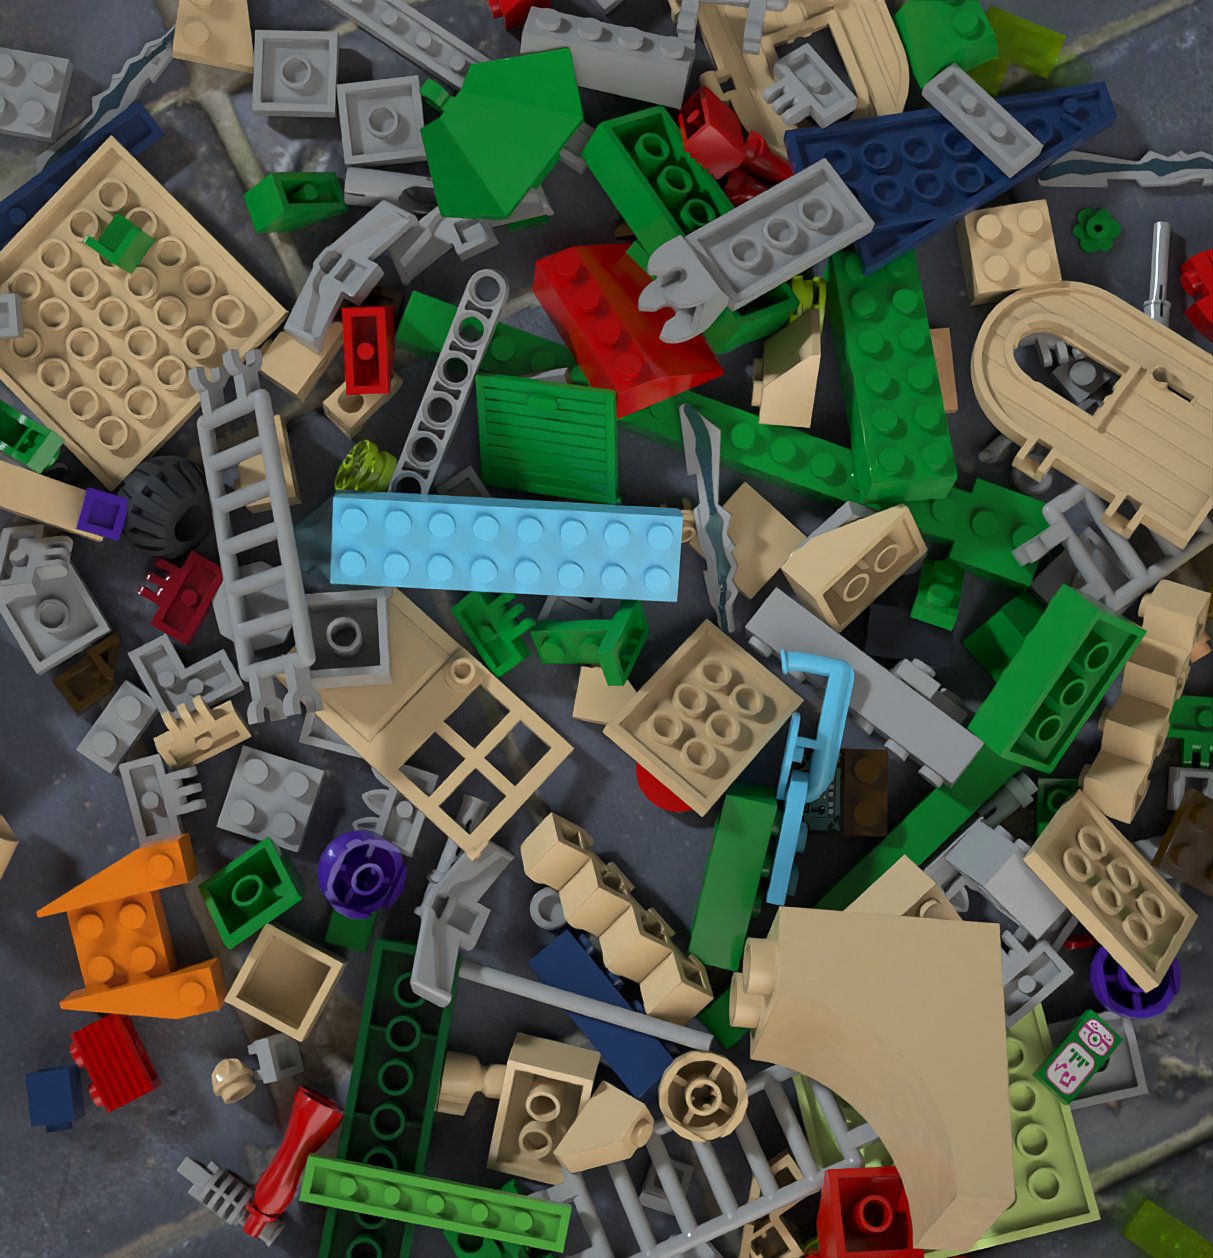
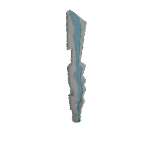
(123, 92)
(1153, 170)
(712, 520)

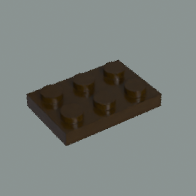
(1188, 843)

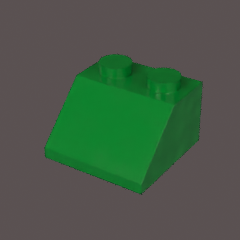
(944, 33)
(252, 891)

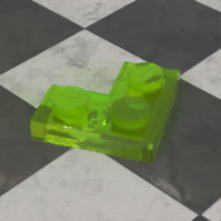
(1020, 44)
(1163, 1234)

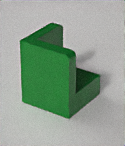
(122, 243)

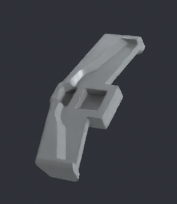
(438, 234)
(346, 272)
(453, 920)

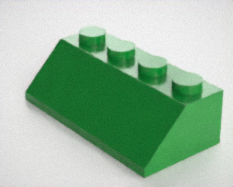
(1056, 680)

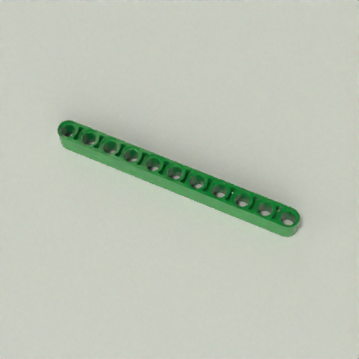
(913, 835)

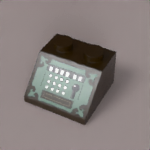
(854, 799)

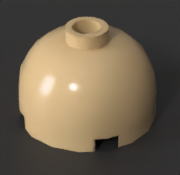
(702, 1095)

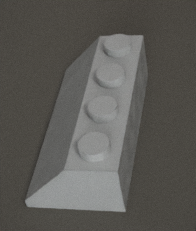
(614, 56)

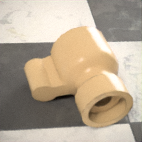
(465, 1076)

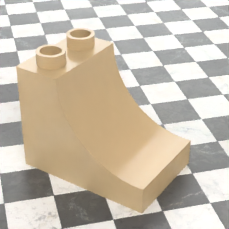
(907, 1033)

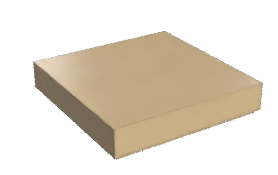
(761, 539)

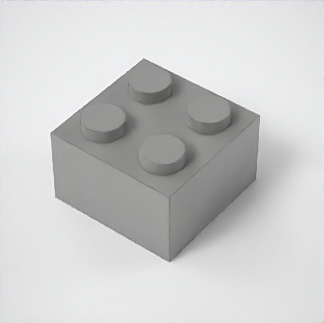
(350, 638)
(996, 869)

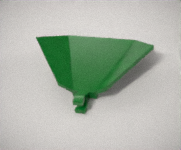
(500, 132)

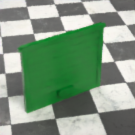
(548, 437)

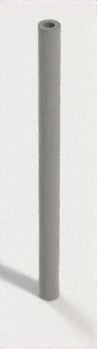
(586, 1006)

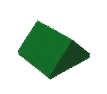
(1003, 634)

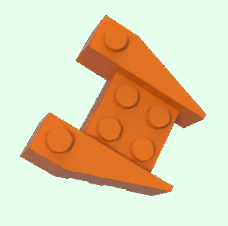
(127, 940)

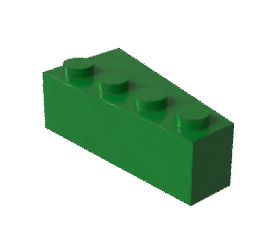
(734, 874)

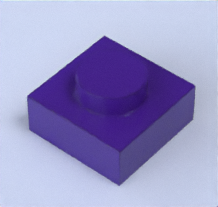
(102, 514)

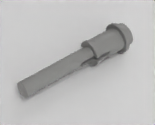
(1157, 305)

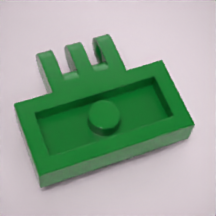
(494, 629)
(1192, 724)

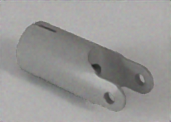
(371, 186)

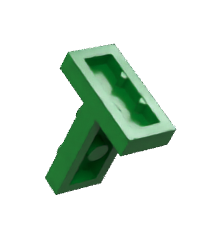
(607, 642)

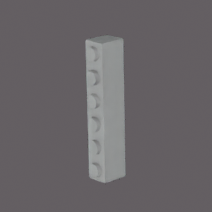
(877, 697)

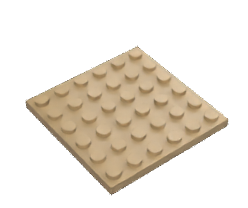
(113, 347)

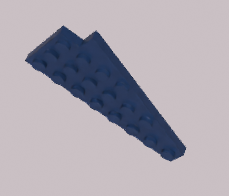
(924, 174)

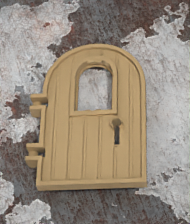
(861, 33)
(1143, 438)

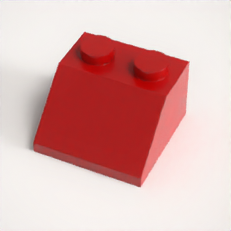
(865, 1215)

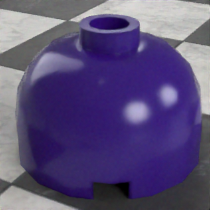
(361, 873)
(1123, 996)

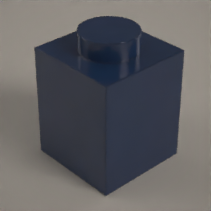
(55, 1097)

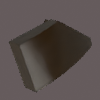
(91, 677)

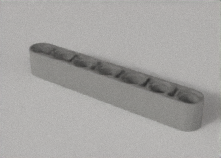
(444, 386)

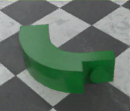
(27, 441)

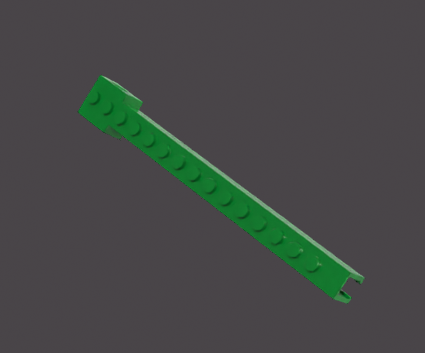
(973, 526)

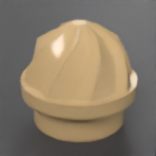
(232, 1080)

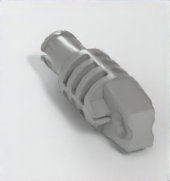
(224, 1195)

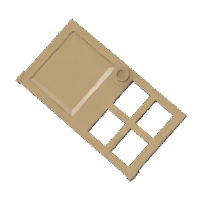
(428, 685)

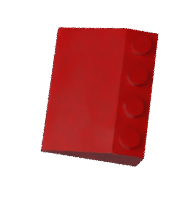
(594, 307)

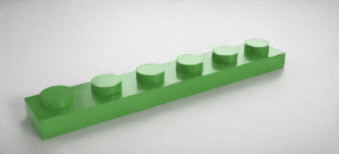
(435, 1202)

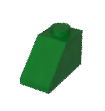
(294, 200)

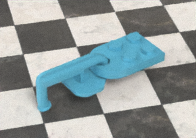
(807, 786)

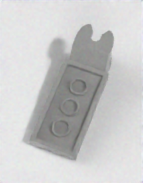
(752, 249)

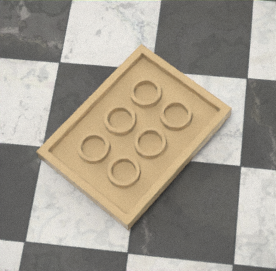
(703, 717)
(1111, 890)

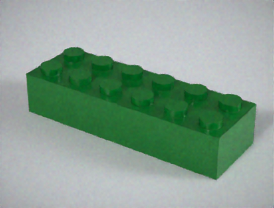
(670, 195)
(889, 380)

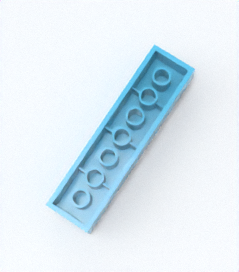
(505, 545)

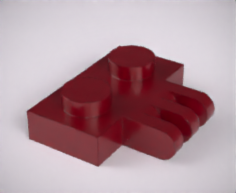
(183, 595)

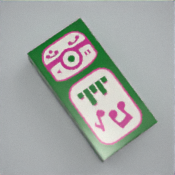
(1077, 1057)

